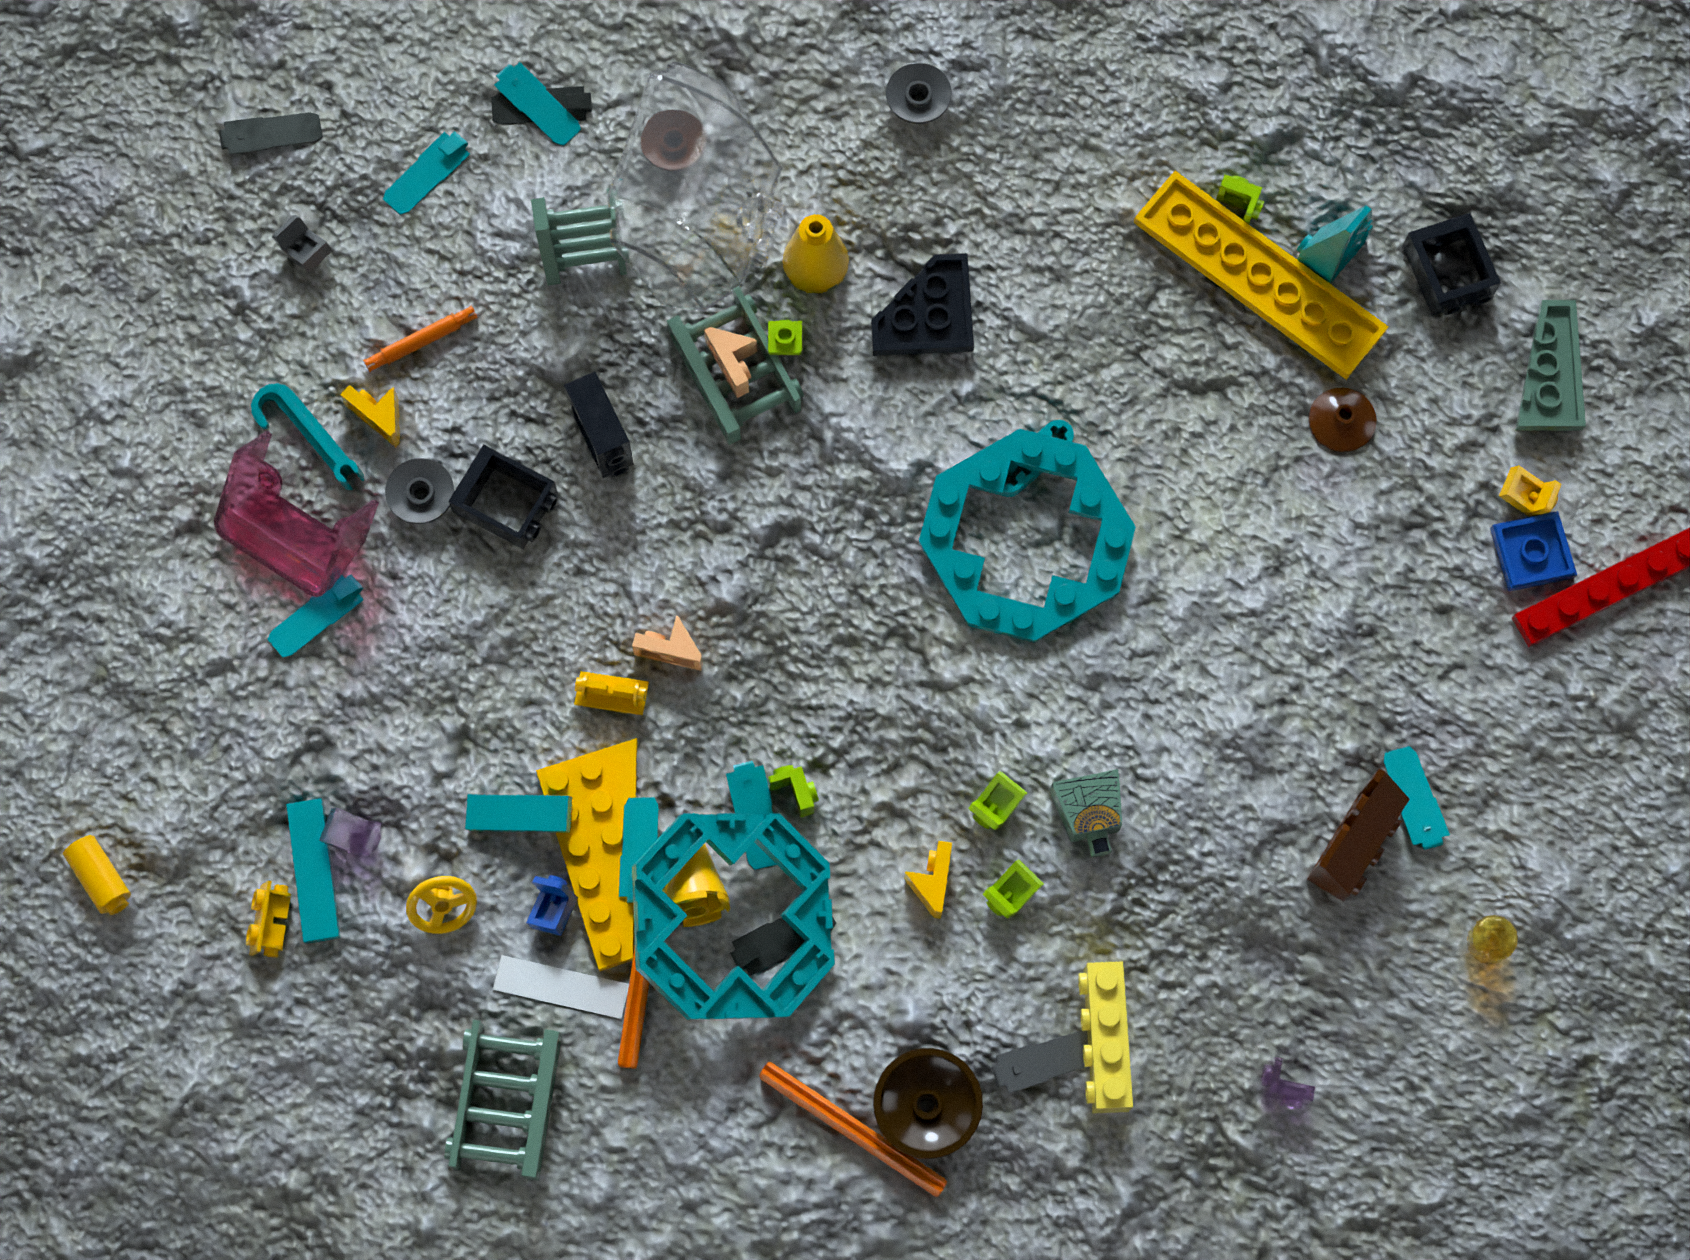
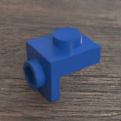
(552, 905)

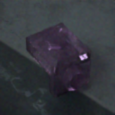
(351, 833)
(1290, 1093)

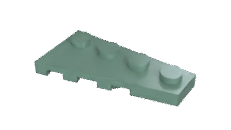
(1553, 378)

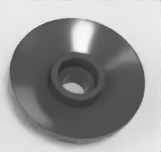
(919, 80)
(417, 476)

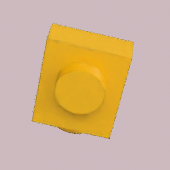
(1529, 493)

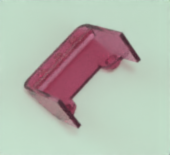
(280, 533)

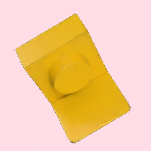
(380, 415)
(932, 888)

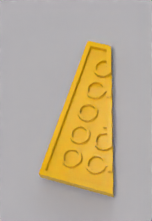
(593, 848)

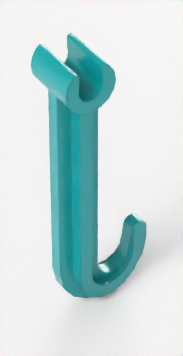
(308, 426)

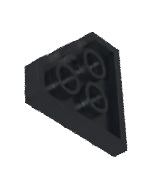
(928, 312)

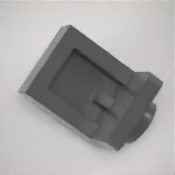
(301, 244)

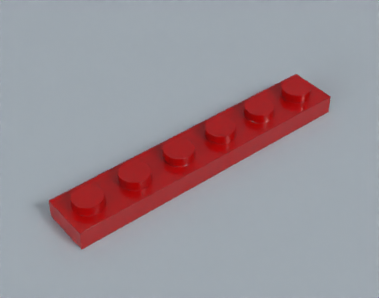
(1604, 589)

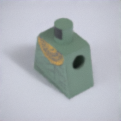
(1090, 808)

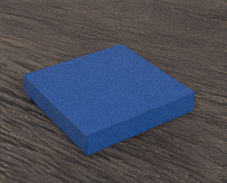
(1533, 551)

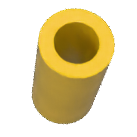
(97, 875)

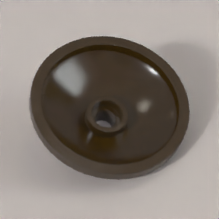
(933, 1077)

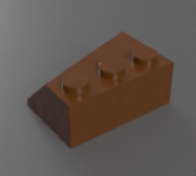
(1360, 837)

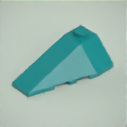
(1336, 243)

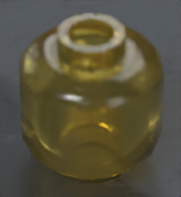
(1500, 932)

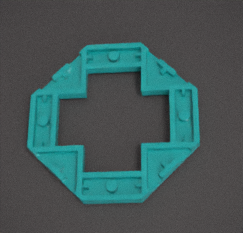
(1065, 597)
(659, 916)

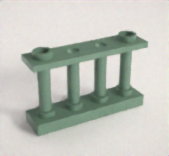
(555, 252)
(716, 391)
(533, 1122)

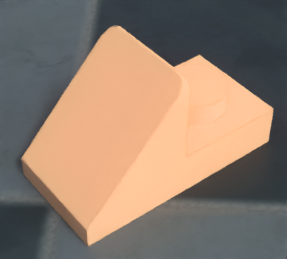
(729, 351)
(678, 651)

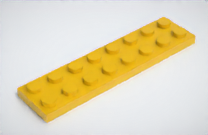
(1260, 274)

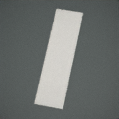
(561, 987)

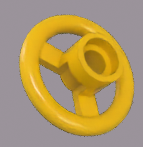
(440, 896)

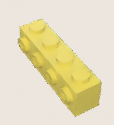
(1107, 1037)

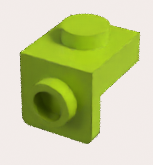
(1241, 194)
(785, 337)
(804, 792)
(997, 802)
(1012, 890)

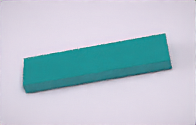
(313, 872)

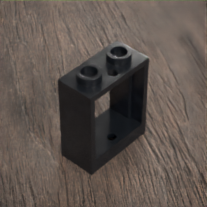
(1442, 234)
(599, 425)
(476, 478)

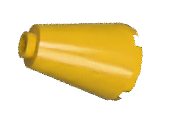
(815, 256)
(699, 890)

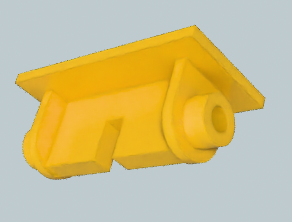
(611, 693)
(268, 905)

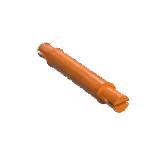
(420, 338)

